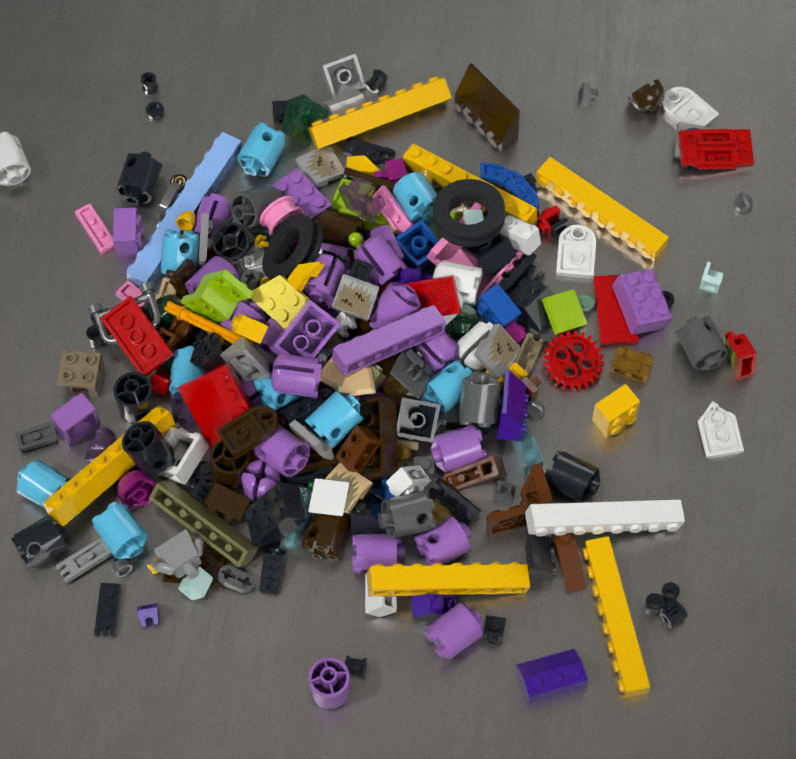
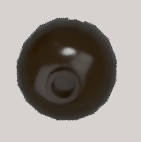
(648, 97)

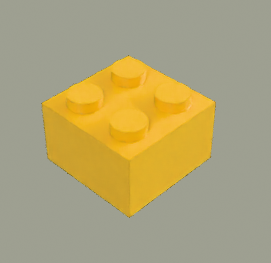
(616, 411)

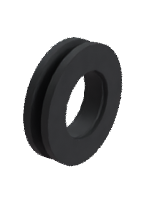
(472, 234)
(307, 249)

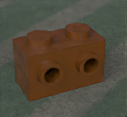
(358, 449)

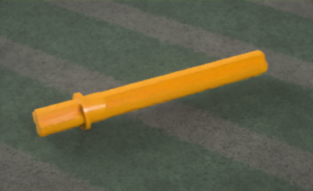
(184, 314)

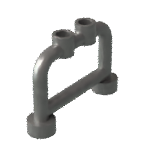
(147, 290)

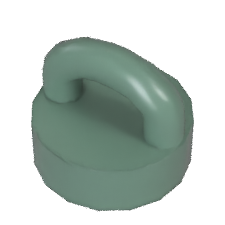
(586, 301)

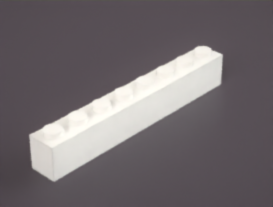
(604, 517)

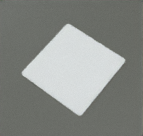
(328, 497)

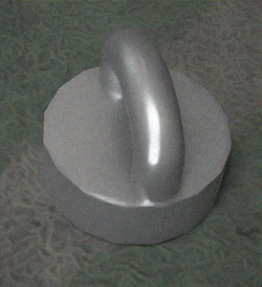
(743, 203)
(535, 409)
(121, 567)

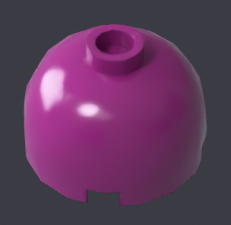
(135, 489)

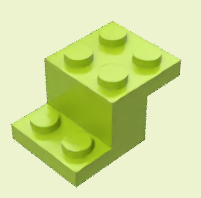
(217, 296)

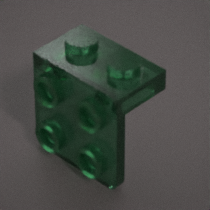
(299, 116)

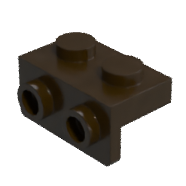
(181, 276)

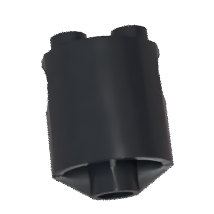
(138, 178)
(230, 240)
(208, 351)
(134, 396)
(148, 448)
(573, 476)
(47, 538)

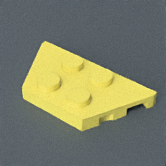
(279, 299)

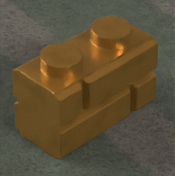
(632, 364)

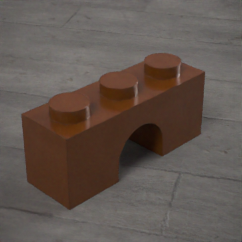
(177, 333)

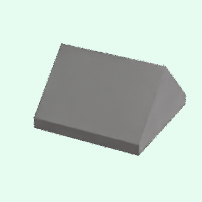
(343, 75)
(344, 102)
(246, 360)

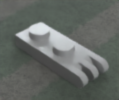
(205, 242)
(84, 560)

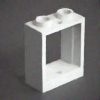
(191, 458)

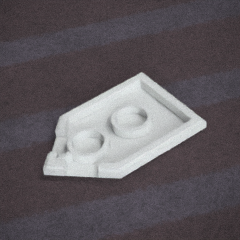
(719, 432)

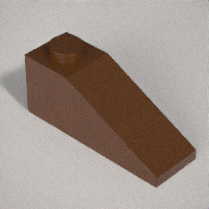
(476, 473)
(569, 562)

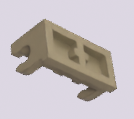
(530, 354)

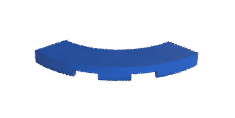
(511, 180)

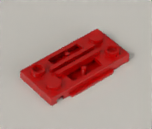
(715, 148)

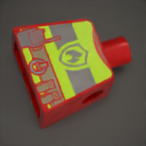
(740, 355)

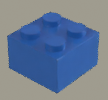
(416, 245)
(497, 307)

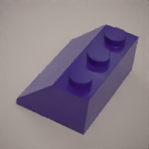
(512, 408)
(552, 675)

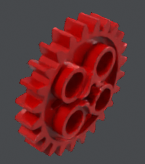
(557, 367)

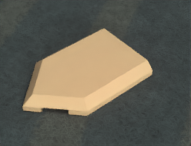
(356, 383)

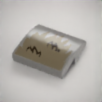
(320, 166)
(355, 297)
(497, 351)
(312, 440)

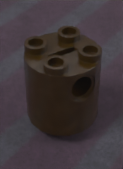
(338, 227)
(225, 468)
(325, 535)

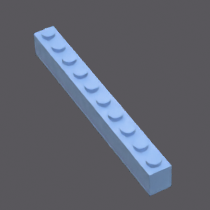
(204, 181)

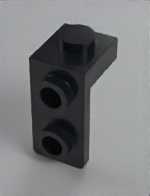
(272, 570)

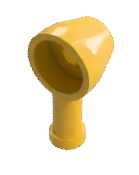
(186, 220)

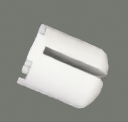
(466, 278)
(469, 343)

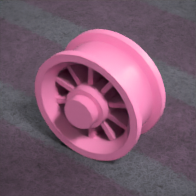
(278, 212)

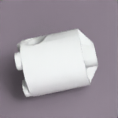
(13, 161)

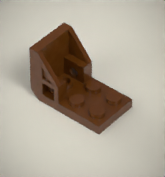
(533, 492)

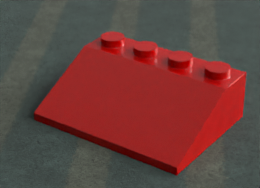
(215, 399)

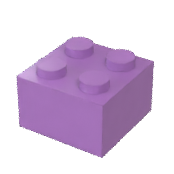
(127, 232)
(75, 419)

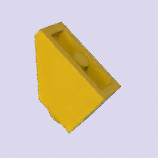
(248, 328)

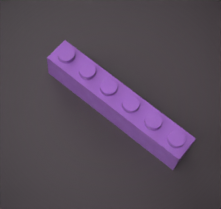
(388, 340)

